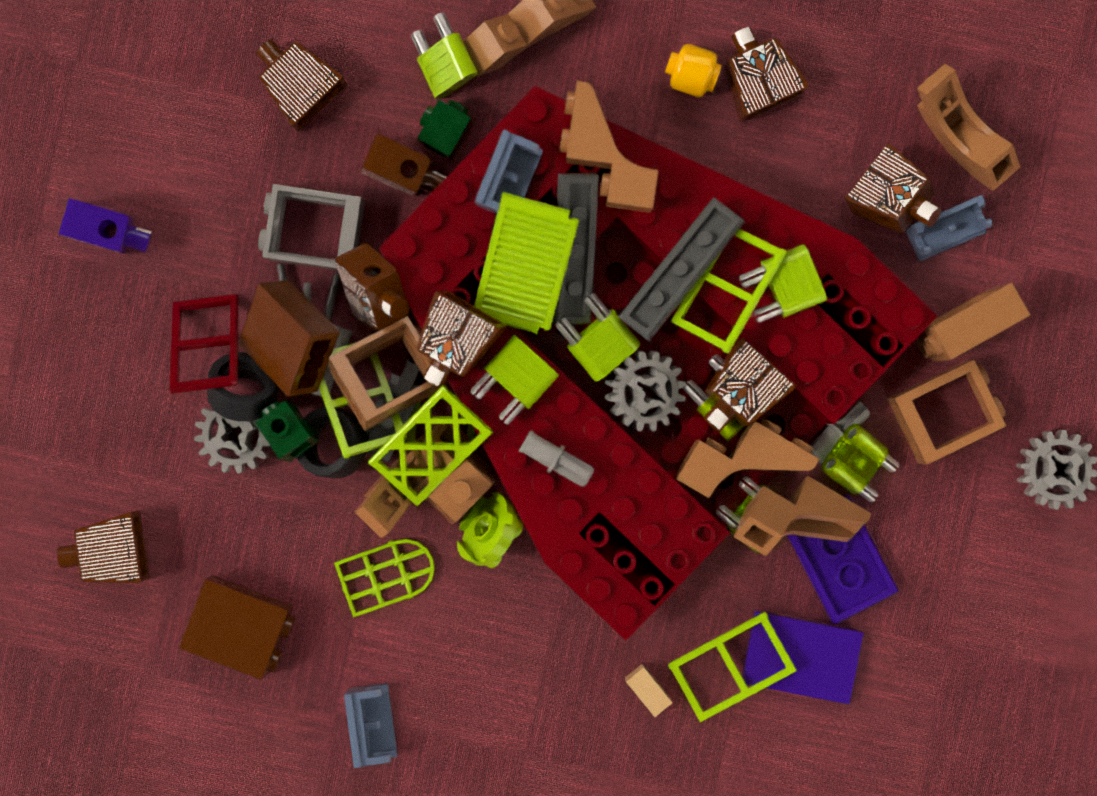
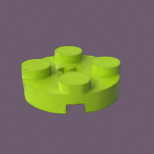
(488, 545)

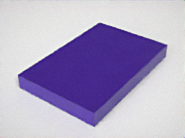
(844, 573)
(821, 653)

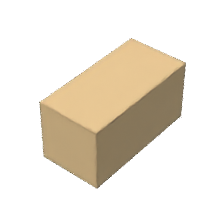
(648, 690)

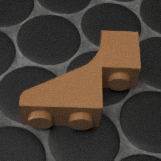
(530, 21)
(593, 146)
(757, 448)
(809, 512)

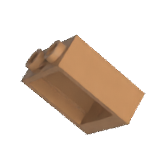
(972, 323)
(341, 369)
(914, 428)

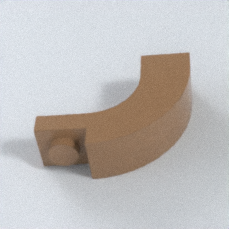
(962, 132)
(384, 502)

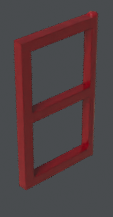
(178, 345)

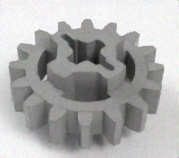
(636, 402)
(221, 441)
(1070, 461)

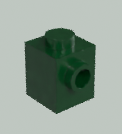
(444, 128)
(286, 430)

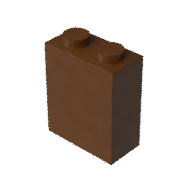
(288, 337)
(237, 627)

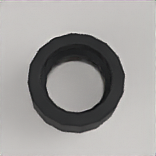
(237, 406)
(354, 435)

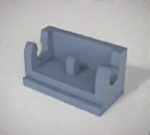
(508, 171)
(951, 229)
(370, 725)

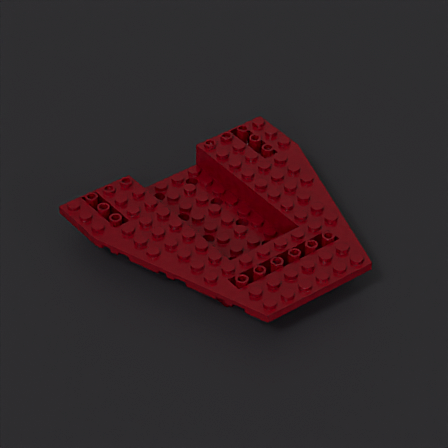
(633, 525)

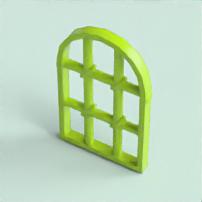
(377, 587)

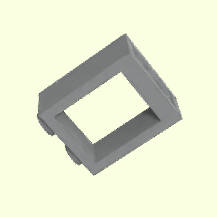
(275, 207)

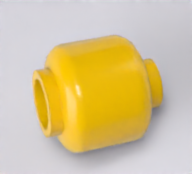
(693, 70)

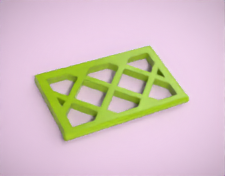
(435, 475)

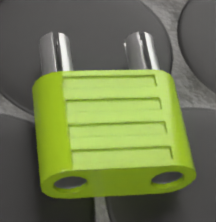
(445, 63)
(792, 286)
(602, 343)
(520, 373)

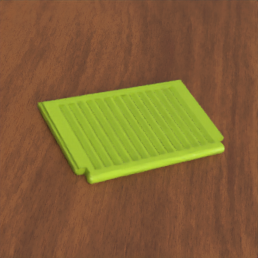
(526, 262)

